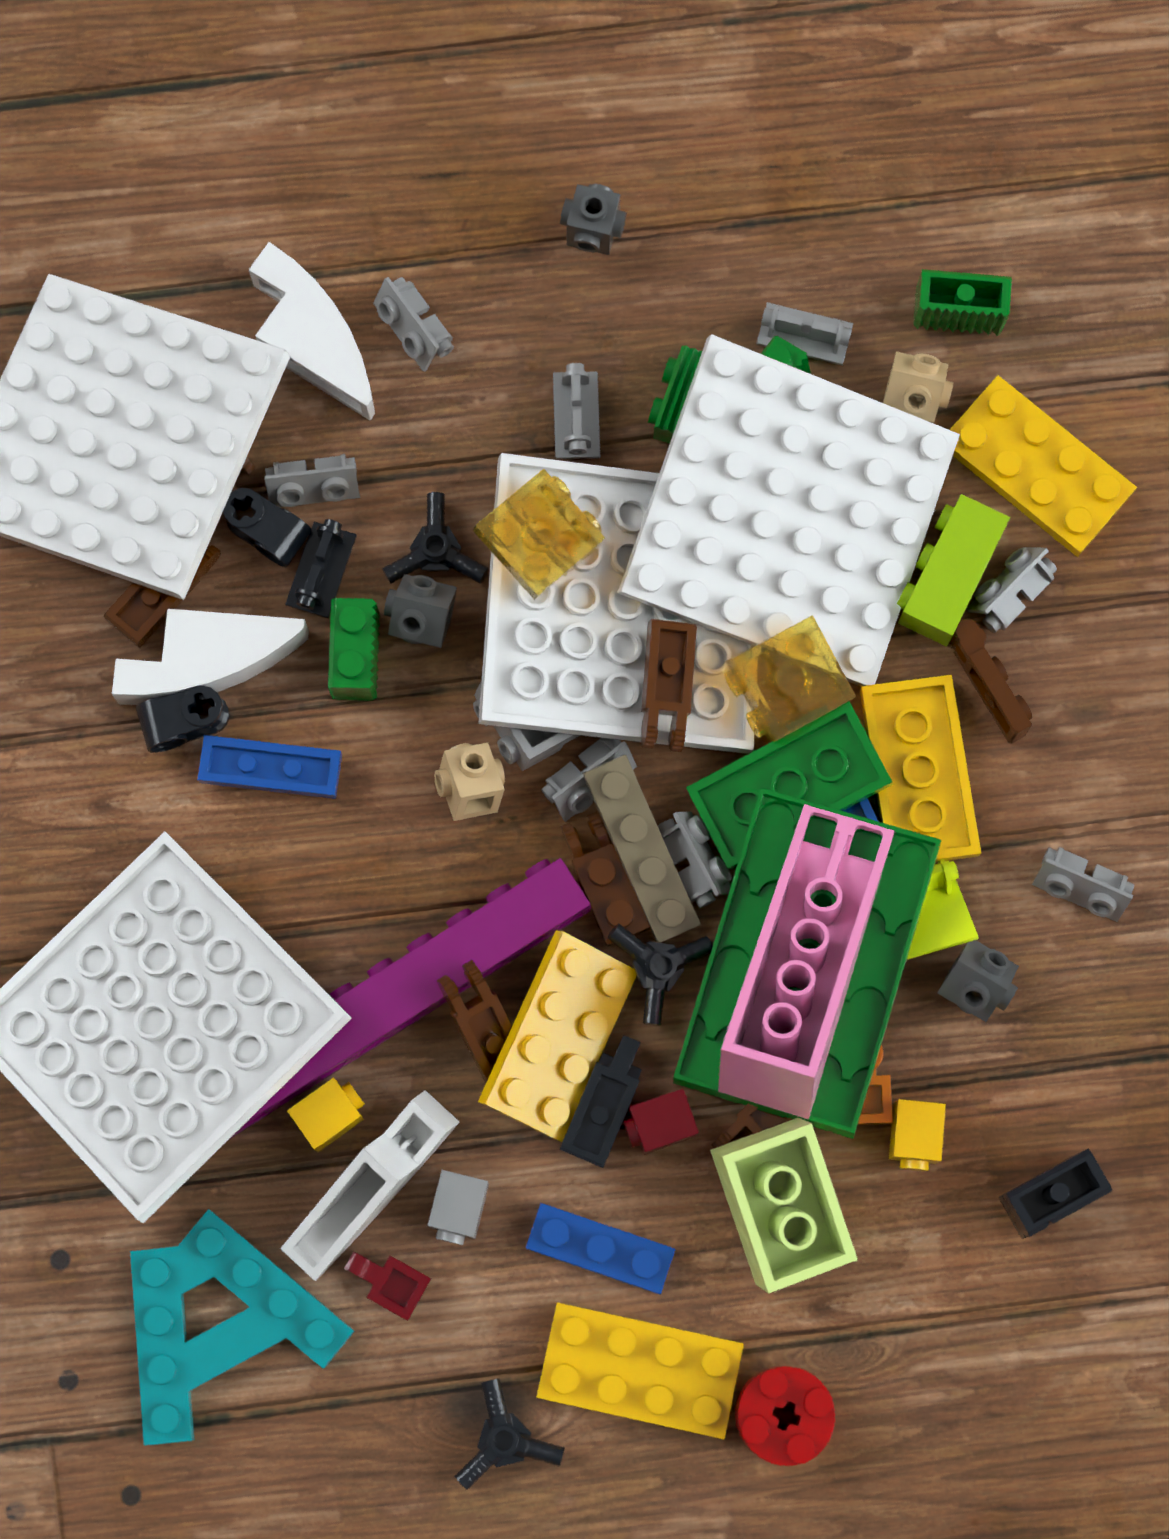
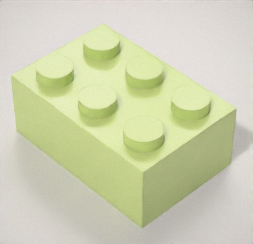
(784, 1205)

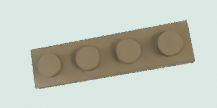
(641, 848)

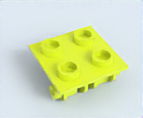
(944, 914)

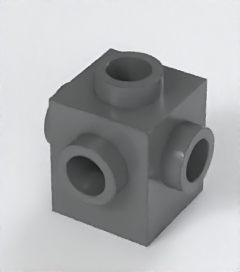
(593, 218)
(420, 610)
(980, 980)

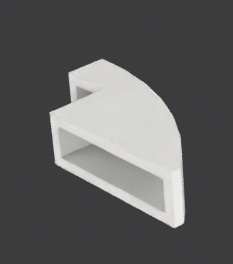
(311, 331)
(208, 651)
(369, 1184)

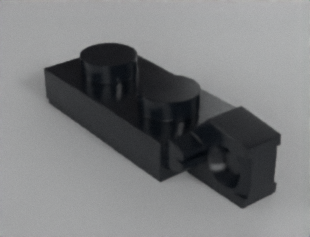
(603, 1105)

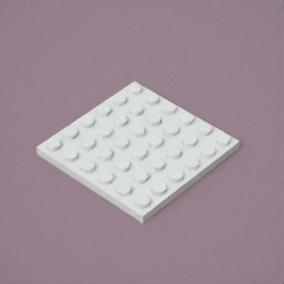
(126, 432)
(788, 508)
(580, 646)
(158, 1026)

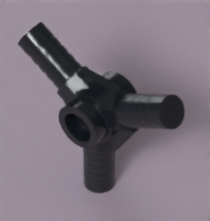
(435, 548)
(658, 966)
(504, 1440)

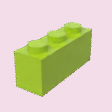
(951, 569)

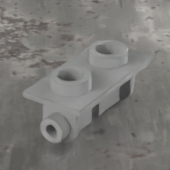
(400, 307)
(815, 334)
(576, 413)
(332, 480)
(998, 596)
(568, 786)
(689, 842)
(1103, 893)

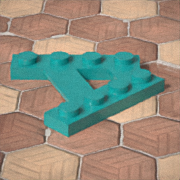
(174, 1366)

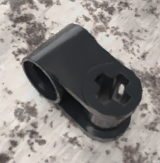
(271, 529)
(175, 718)

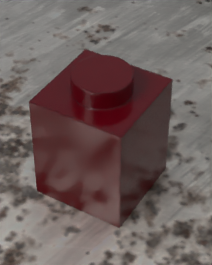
(661, 1122)

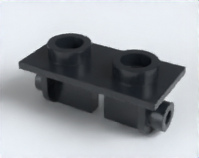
(321, 568)

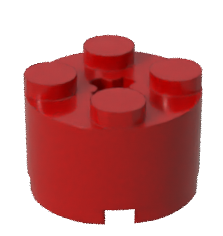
(797, 1441)

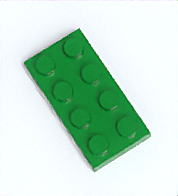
(820, 763)

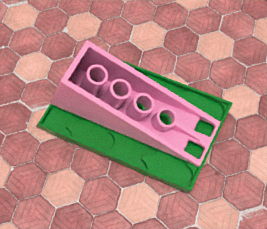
(807, 962)

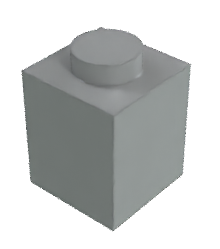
(457, 1207)

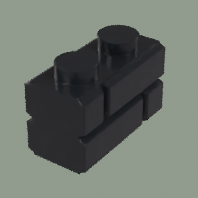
(1055, 1193)

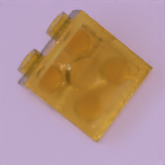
(540, 533)
(788, 680)

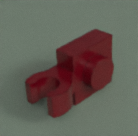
(394, 1286)

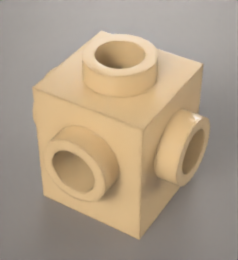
(918, 385)
(470, 780)

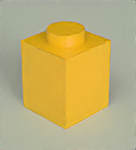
(327, 1113)
(917, 1134)

